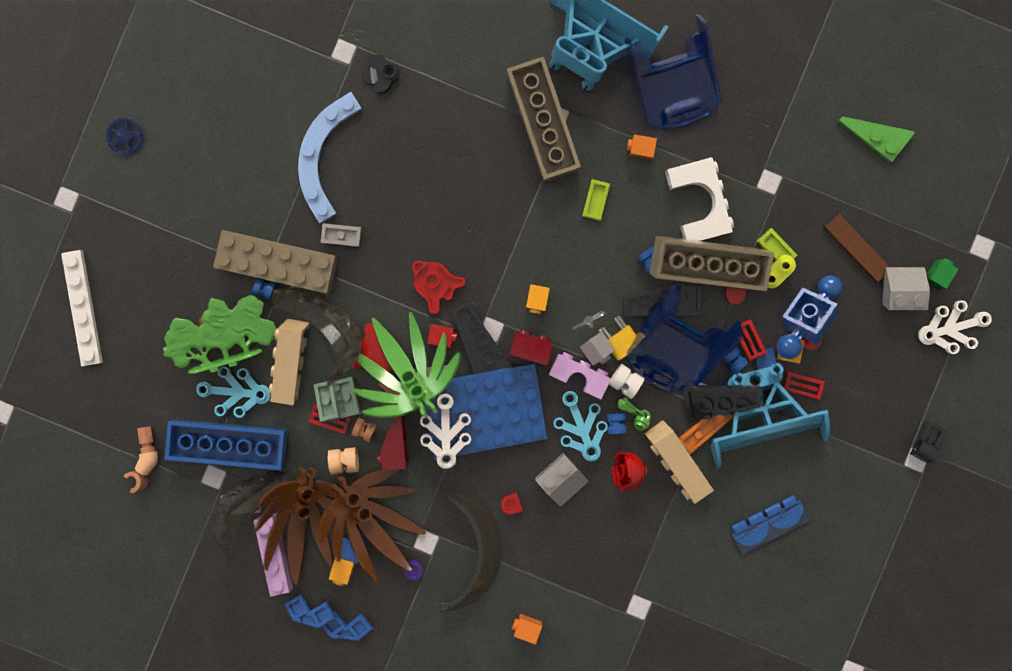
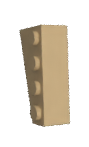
(288, 361)
(679, 462)

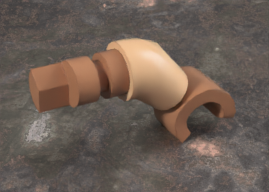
(147, 460)

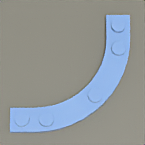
(311, 151)

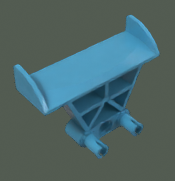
(606, 21)
(768, 379)

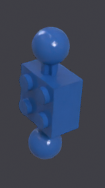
(809, 316)

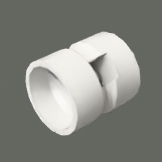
(626, 381)

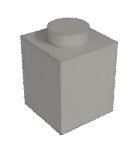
(597, 349)

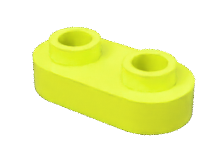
(779, 272)

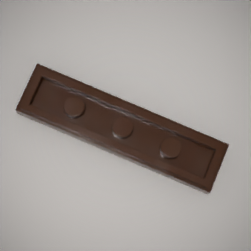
(857, 247)

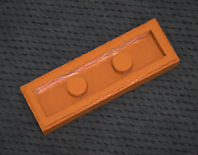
(702, 431)

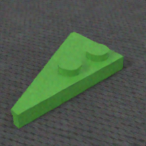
(883, 139)

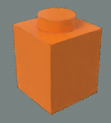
(641, 147)
(527, 628)

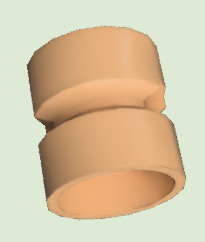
(343, 461)

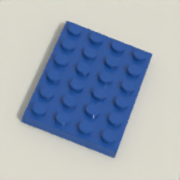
(501, 406)

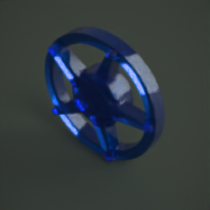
(124, 136)

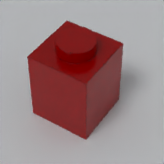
(436, 333)

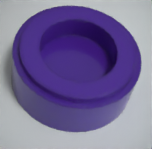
(417, 570)

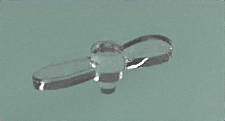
(589, 320)

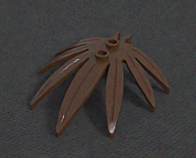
(300, 504)
(355, 509)

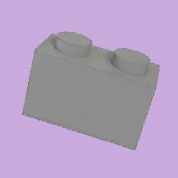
(905, 288)
(561, 479)

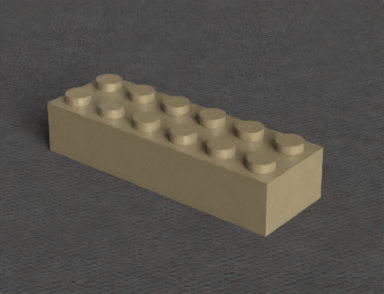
(543, 119)
(275, 262)
(711, 263)

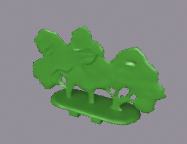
(225, 331)

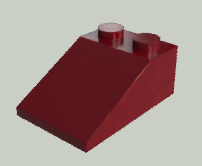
(395, 450)

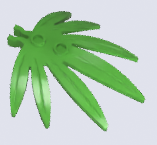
(414, 387)

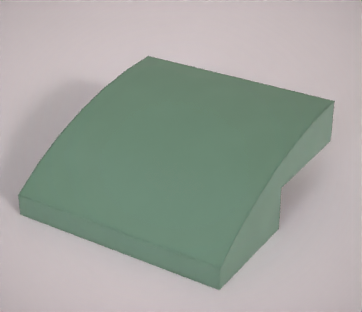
(337, 400)

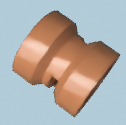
(359, 428)

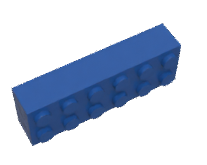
(226, 444)

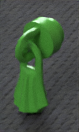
(640, 422)

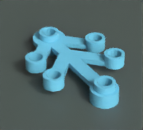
(236, 392)
(582, 429)

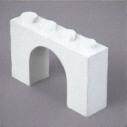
(705, 175)

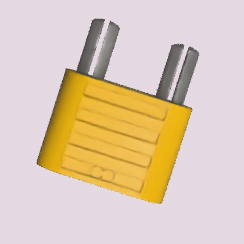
(622, 340)

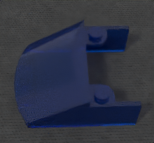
(678, 87)
(674, 353)

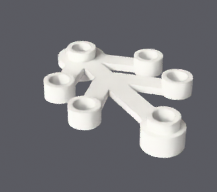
(951, 328)
(445, 434)

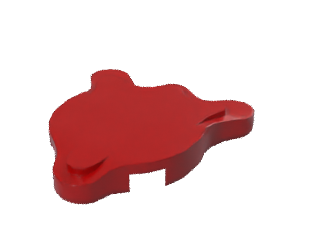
(435, 282)
(372, 349)

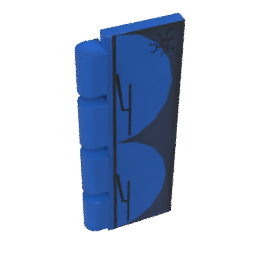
(766, 528)

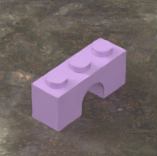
(595, 381)

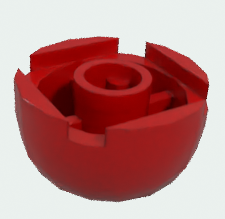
(628, 471)

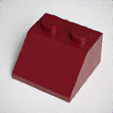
(531, 348)

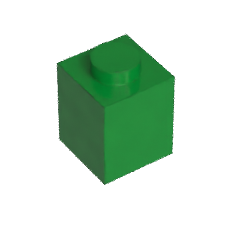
(941, 273)

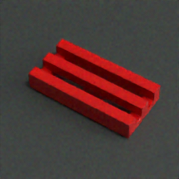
(756, 355)
(787, 381)
(342, 430)

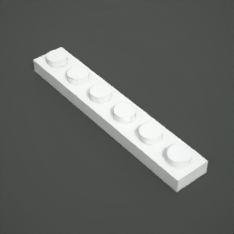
(82, 308)

